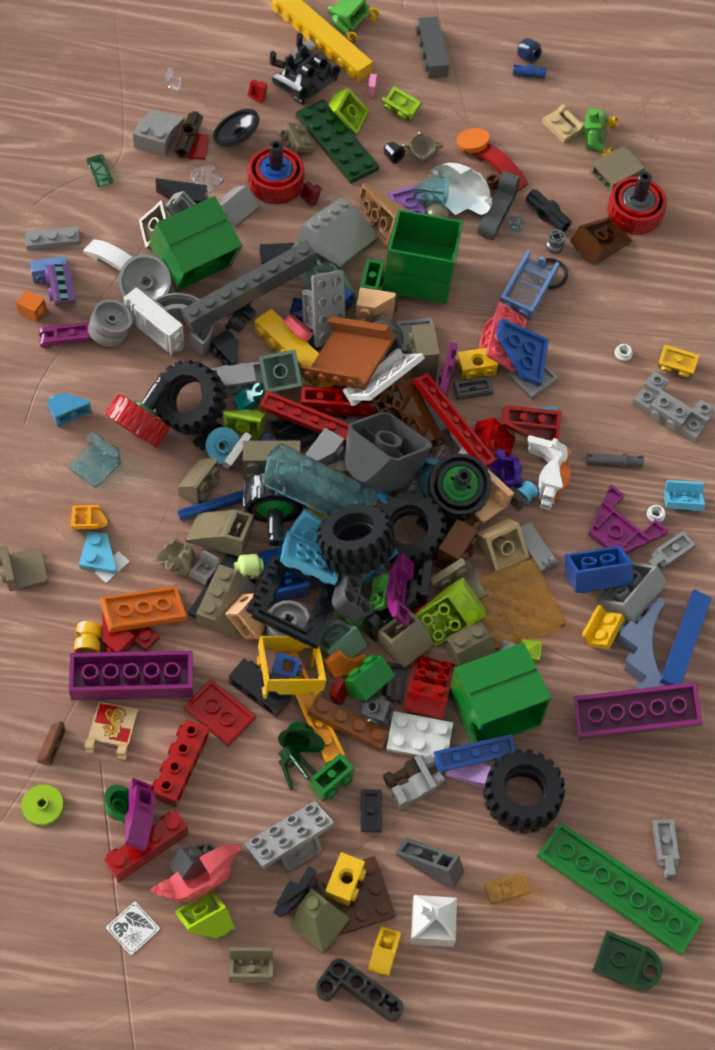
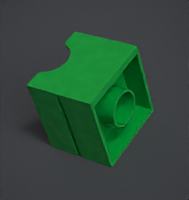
(195, 243)
(422, 256)
(499, 694)

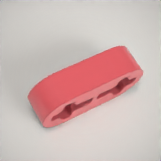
(298, 327)

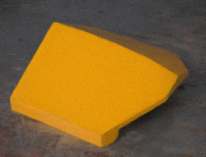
(88, 517)

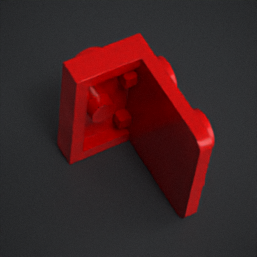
(494, 436)

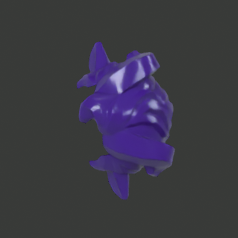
(507, 469)

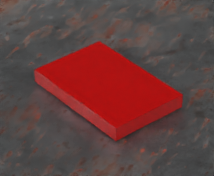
(219, 712)

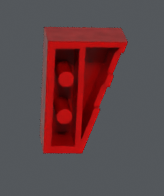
(532, 421)

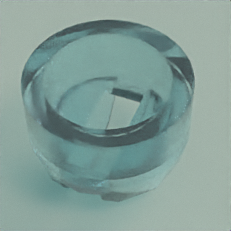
(518, 220)

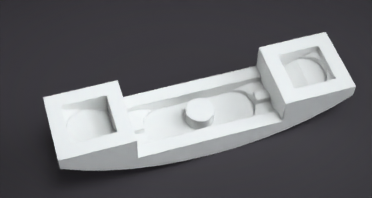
(107, 252)

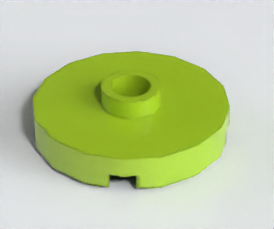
(42, 815)

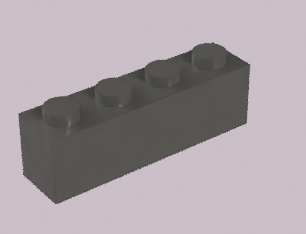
(432, 46)

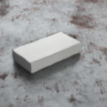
(235, 451)

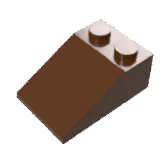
(599, 239)

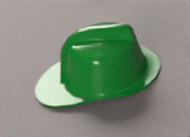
(117, 802)

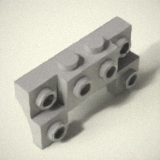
(239, 377)
(671, 411)

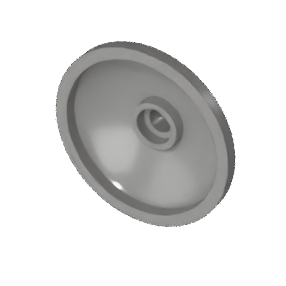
(141, 268)

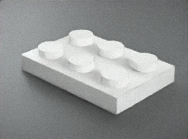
(418, 735)

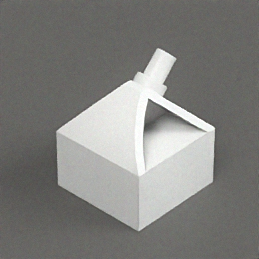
(433, 921)

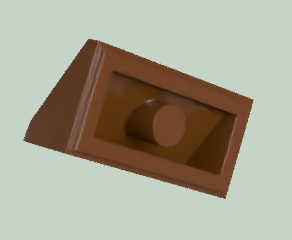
(52, 743)

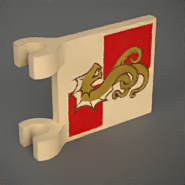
(113, 727)

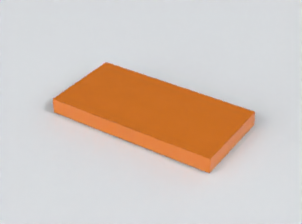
(143, 609)

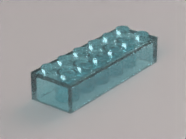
(313, 481)

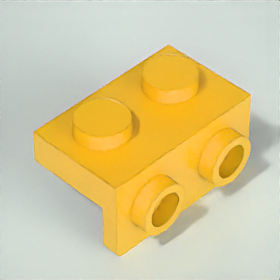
(678, 360)

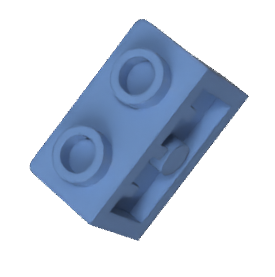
(39, 266)

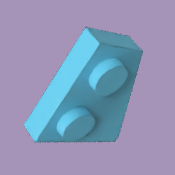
(97, 553)

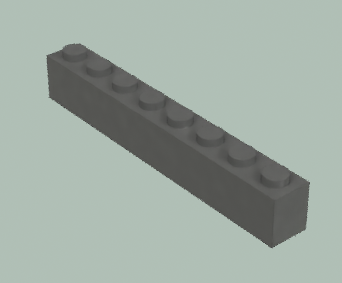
(249, 287)

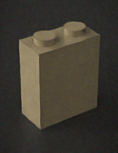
(616, 167)

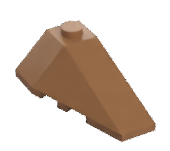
(381, 210)

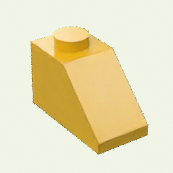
(384, 951)

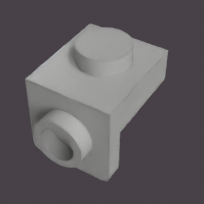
(204, 567)

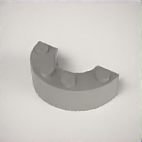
(173, 304)

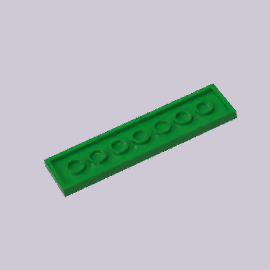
(620, 888)

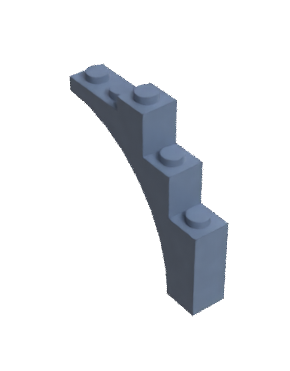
(638, 641)

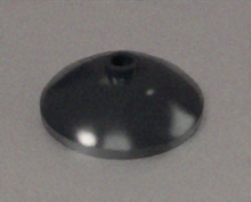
(236, 128)

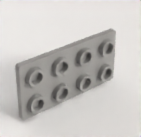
(323, 301)
(292, 839)

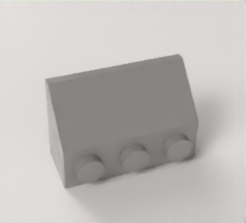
(634, 598)

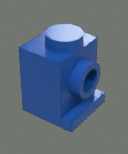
(278, 666)

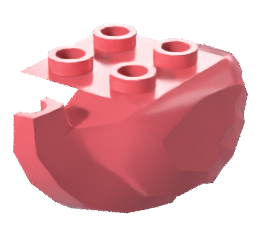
(218, 867)

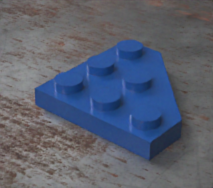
(524, 349)

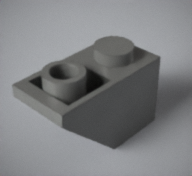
(188, 861)

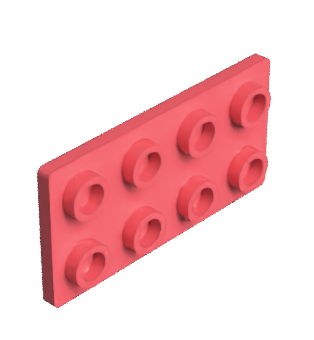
(489, 339)

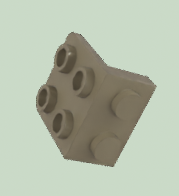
(22, 568)

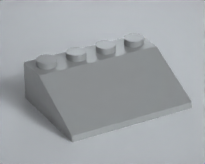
(338, 232)

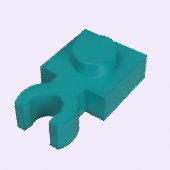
(247, 398)

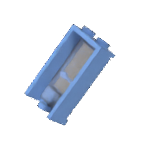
(528, 285)

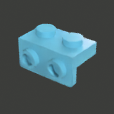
(684, 495)

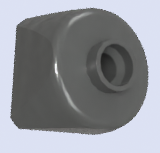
(384, 451)

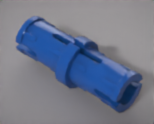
(529, 71)

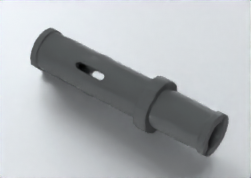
(615, 460)

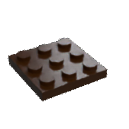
(372, 901)

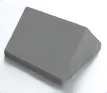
(238, 204)

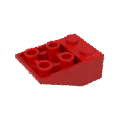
(429, 687)

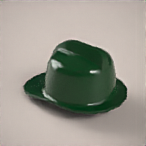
(301, 737)

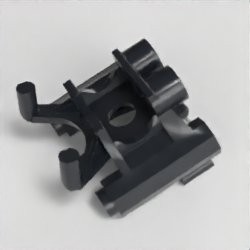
(305, 73)

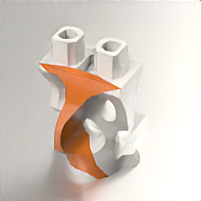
(556, 474)

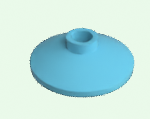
(221, 435)

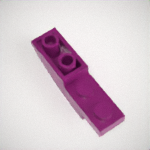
(140, 814)

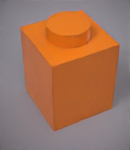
(31, 306)

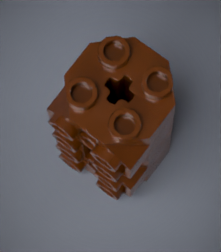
(408, 405)

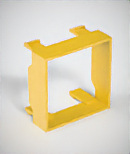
(290, 686)

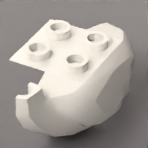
(466, 188)

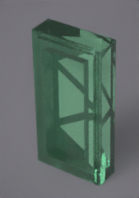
(99, 170)

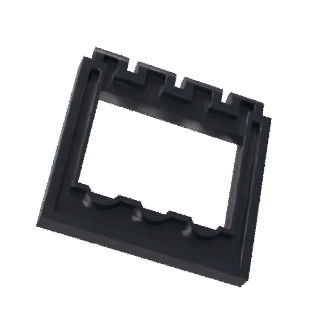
(266, 591)

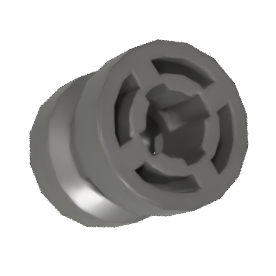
(555, 241)

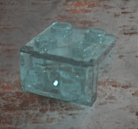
(96, 460)

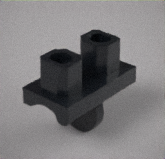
(236, 322)

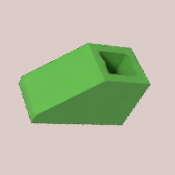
(379, 592)

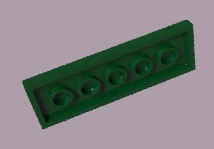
(337, 141)

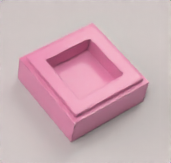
(372, 85)

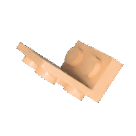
(498, 500)

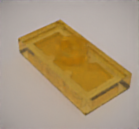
(507, 888)

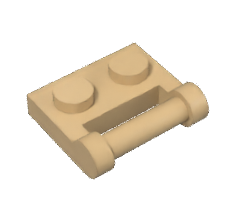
(560, 126)

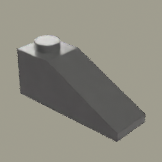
(434, 862)

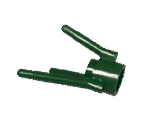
(291, 758)

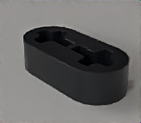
(372, 625)

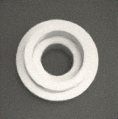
(623, 348)
(657, 509)

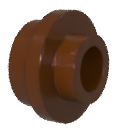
(492, 181)

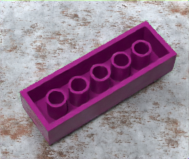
(131, 675)
(637, 711)

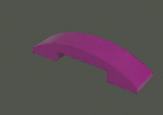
(396, 590)

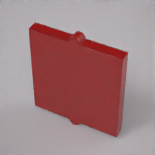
(199, 149)

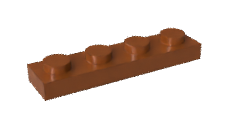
(348, 723)

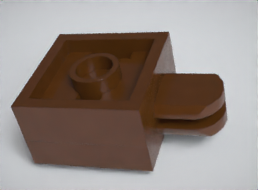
(458, 543)

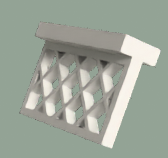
(388, 371)

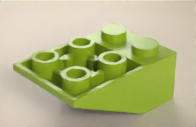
(451, 611)

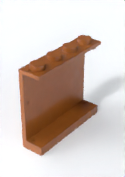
(350, 353)

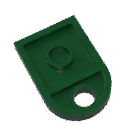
(626, 962)

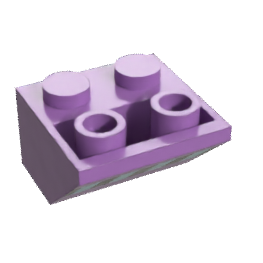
(61, 284)

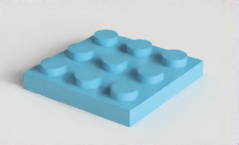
(306, 557)

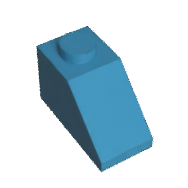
(67, 408)

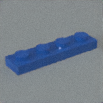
(473, 753)

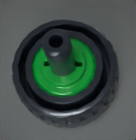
(459, 485)
(269, 507)

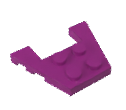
(446, 375)
(614, 530)

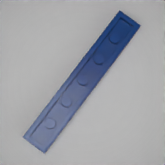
(685, 638)

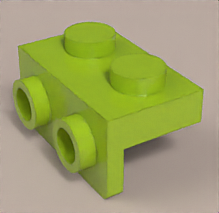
(402, 103)

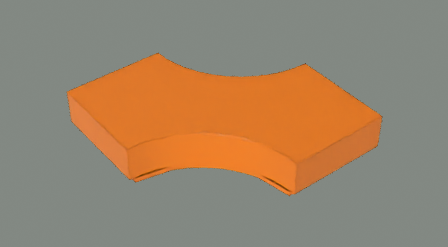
(340, 664)

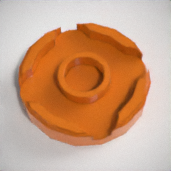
(473, 140)

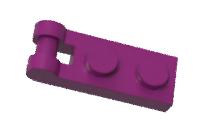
(64, 334)

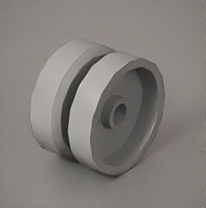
(110, 323)
(291, 612)

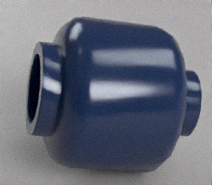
(529, 50)

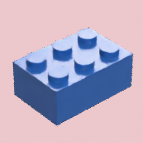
(598, 569)

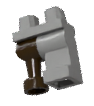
(419, 779)

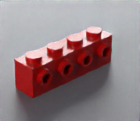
(334, 402)
(180, 763)
(163, 835)

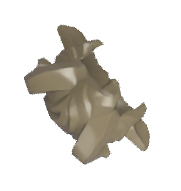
(422, 146)
(176, 557)

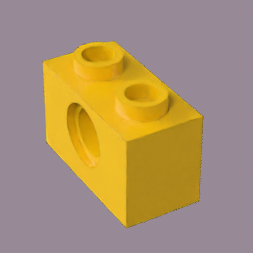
(466, 364)
(350, 867)

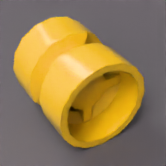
(88, 637)

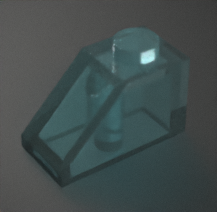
(432, 190)

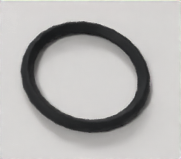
(565, 272)

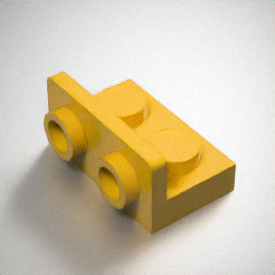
(602, 628)

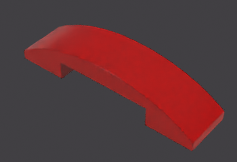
(501, 163)

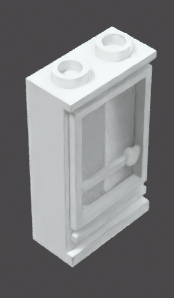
(155, 321)

